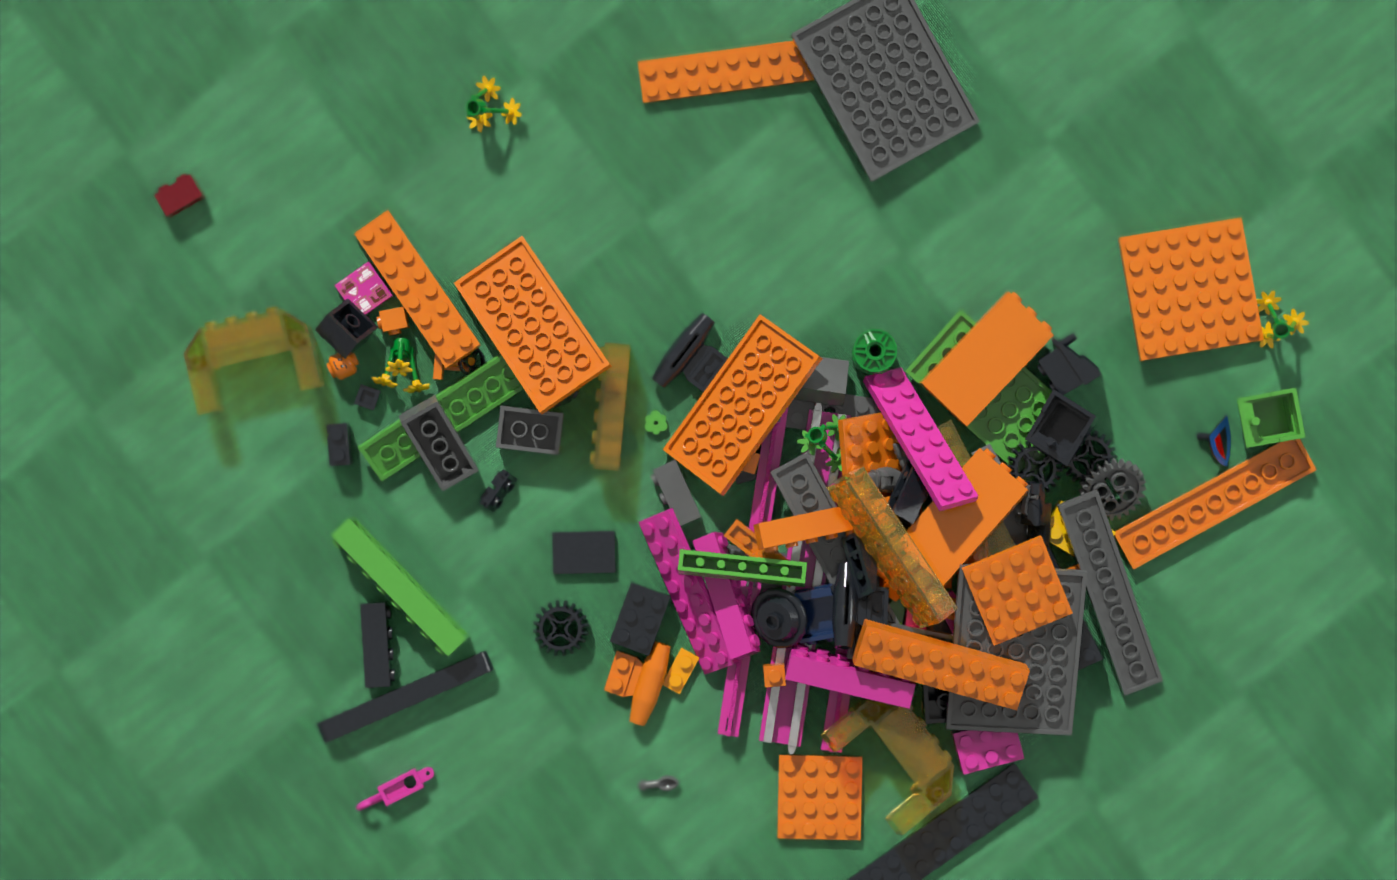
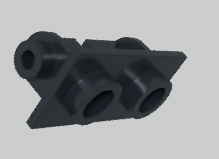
(504, 484)

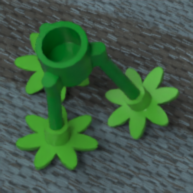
(817, 438)

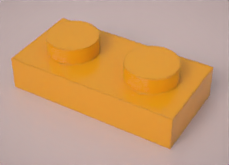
(680, 670)

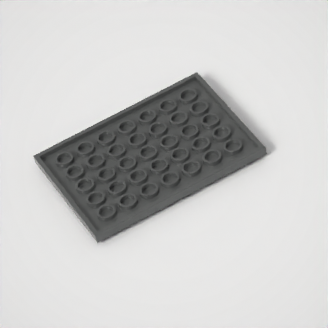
(884, 81)
(1047, 651)

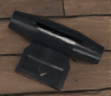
(691, 356)
(850, 610)

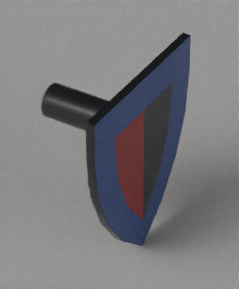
(1219, 441)

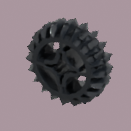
(1088, 447)
(1043, 462)
(567, 635)

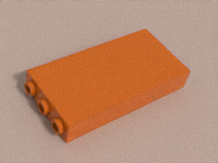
(987, 358)
(957, 533)

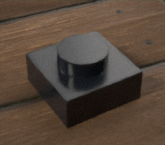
(367, 397)

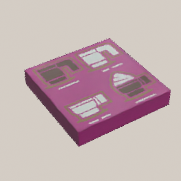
(364, 288)

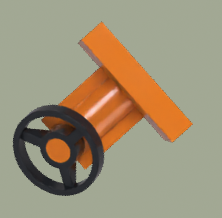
(462, 365)

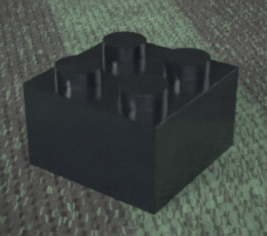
(346, 328)

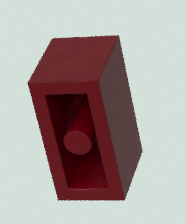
(179, 195)

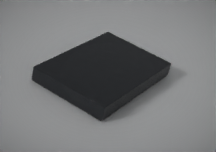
(583, 552)

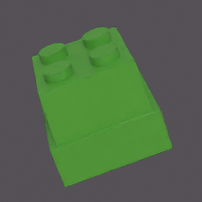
(1270, 417)

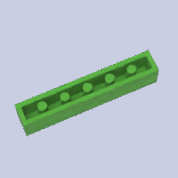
(742, 568)

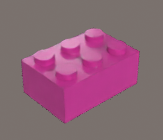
(985, 749)

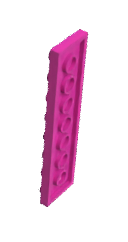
(920, 439)
(686, 591)

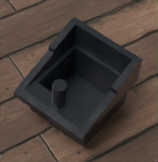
(1066, 367)
(1061, 428)

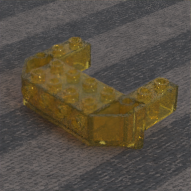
(246, 340)
(913, 749)

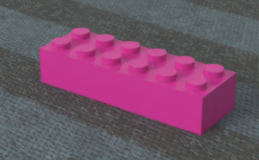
(841, 675)

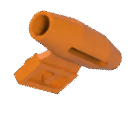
(639, 679)

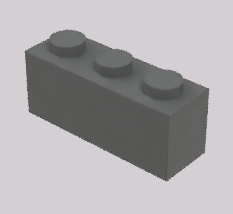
(675, 492)

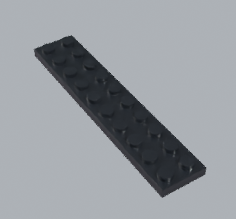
(953, 829)

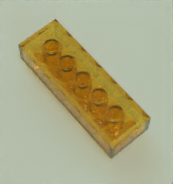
(611, 408)

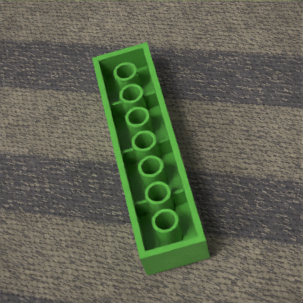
(399, 585)

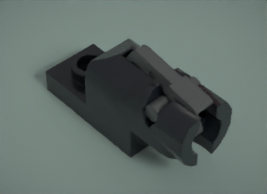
(1036, 512)

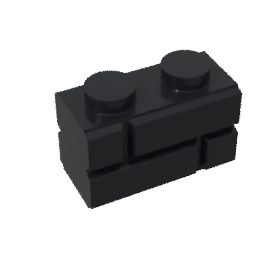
(339, 444)

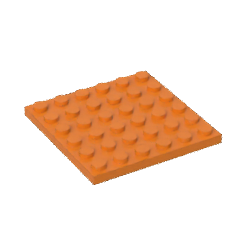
(1190, 289)

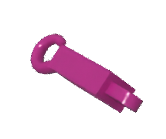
(395, 788)

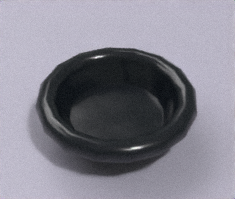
(779, 617)

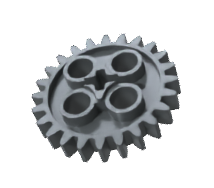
(1126, 480)

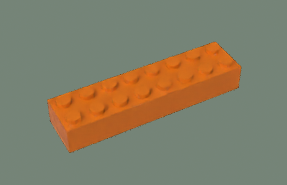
(940, 664)

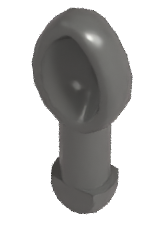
(664, 783)

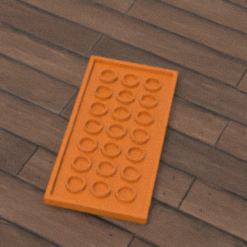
(532, 325)
(742, 404)

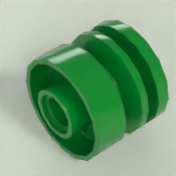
(877, 340)

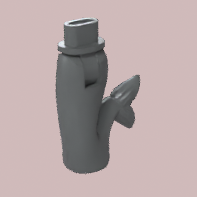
(887, 477)

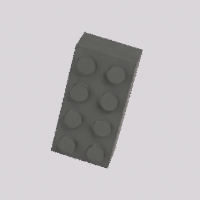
(438, 443)

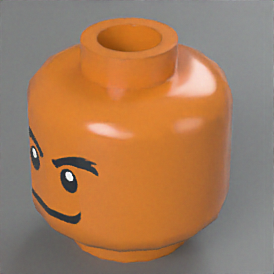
(341, 367)

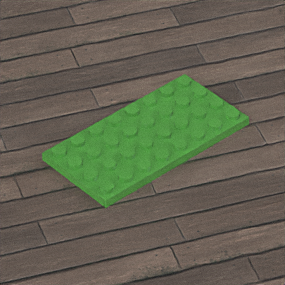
(1009, 415)

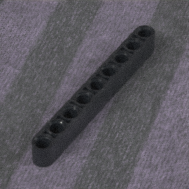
(405, 696)

